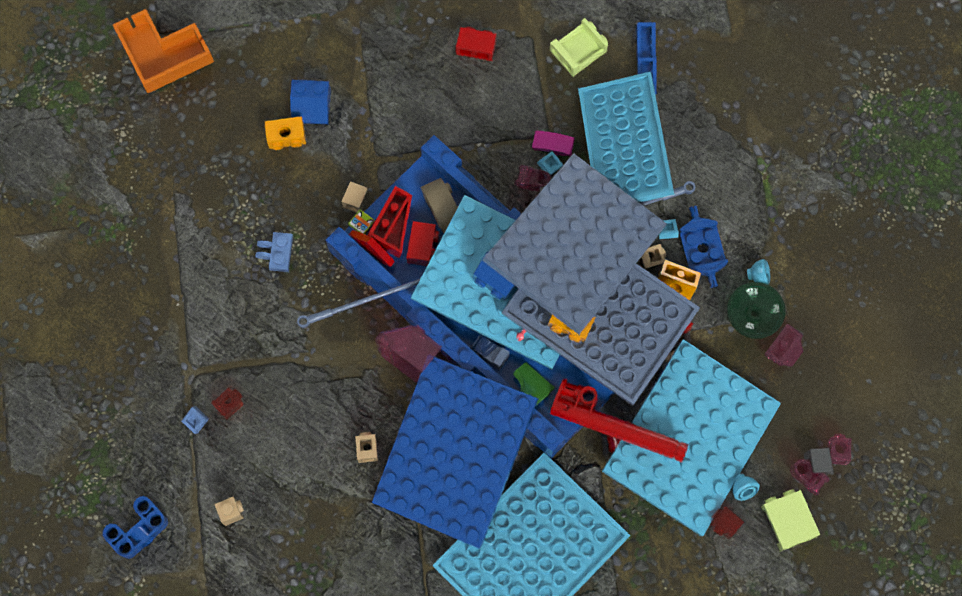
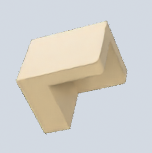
(354, 197)

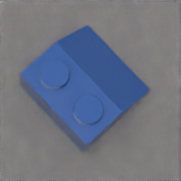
(310, 101)
(491, 279)

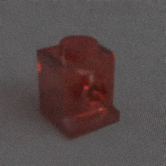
(228, 410)

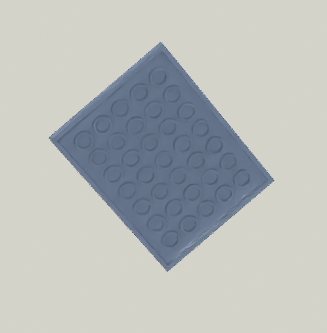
(575, 243)
(627, 337)

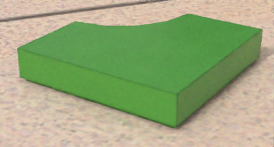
(533, 382)

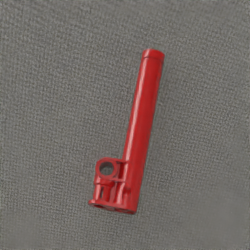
(573, 408)

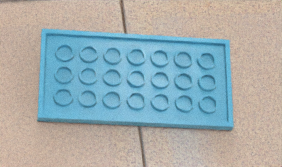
(627, 136)

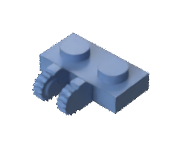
(280, 251)

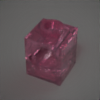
(840, 458)

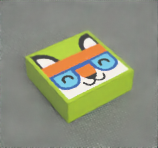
(361, 222)

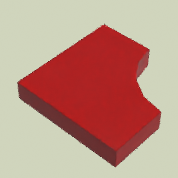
(370, 245)

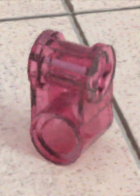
(531, 178)
(809, 478)

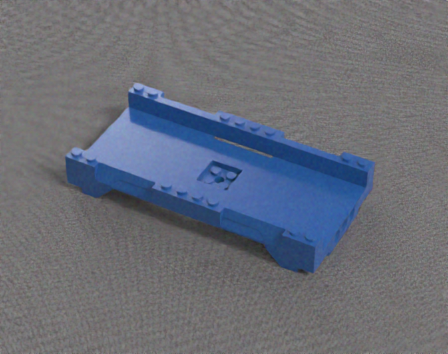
(437, 162)

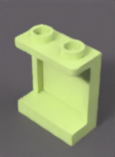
(579, 47)
(790, 519)

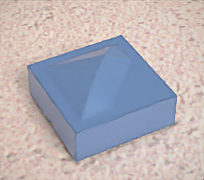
(195, 420)

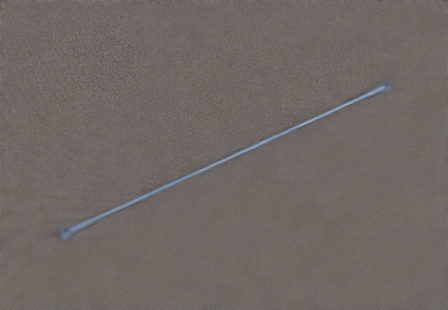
(328, 313)

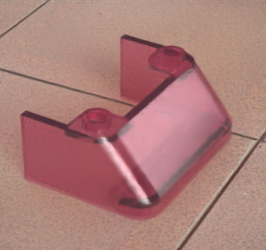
(407, 349)

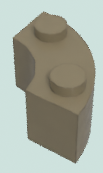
(440, 201)

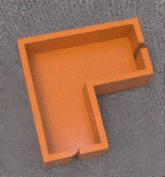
(163, 59)

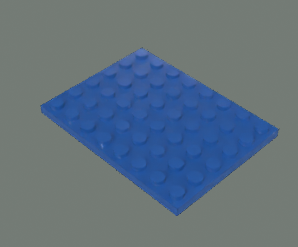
(455, 451)

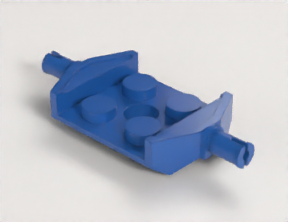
(703, 232)

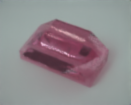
(786, 347)

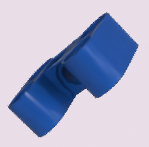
(140, 534)

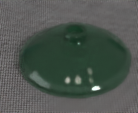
(762, 300)

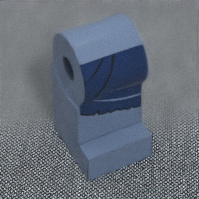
(490, 352)

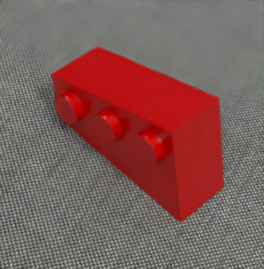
(392, 222)

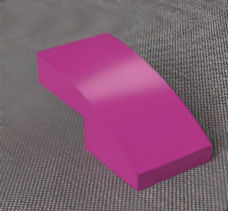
(555, 142)

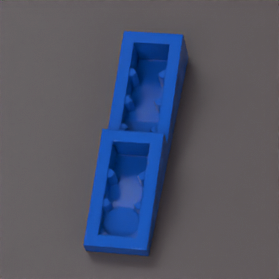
(646, 50)

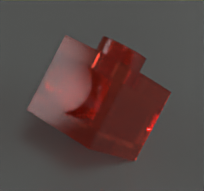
(726, 522)

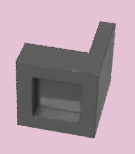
(820, 460)

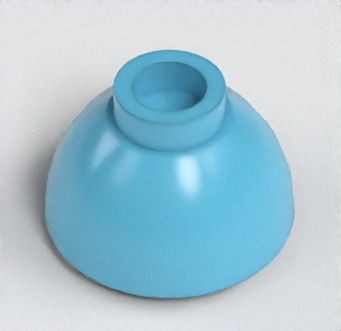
(759, 272)
(745, 487)

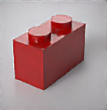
(476, 43)
(422, 243)

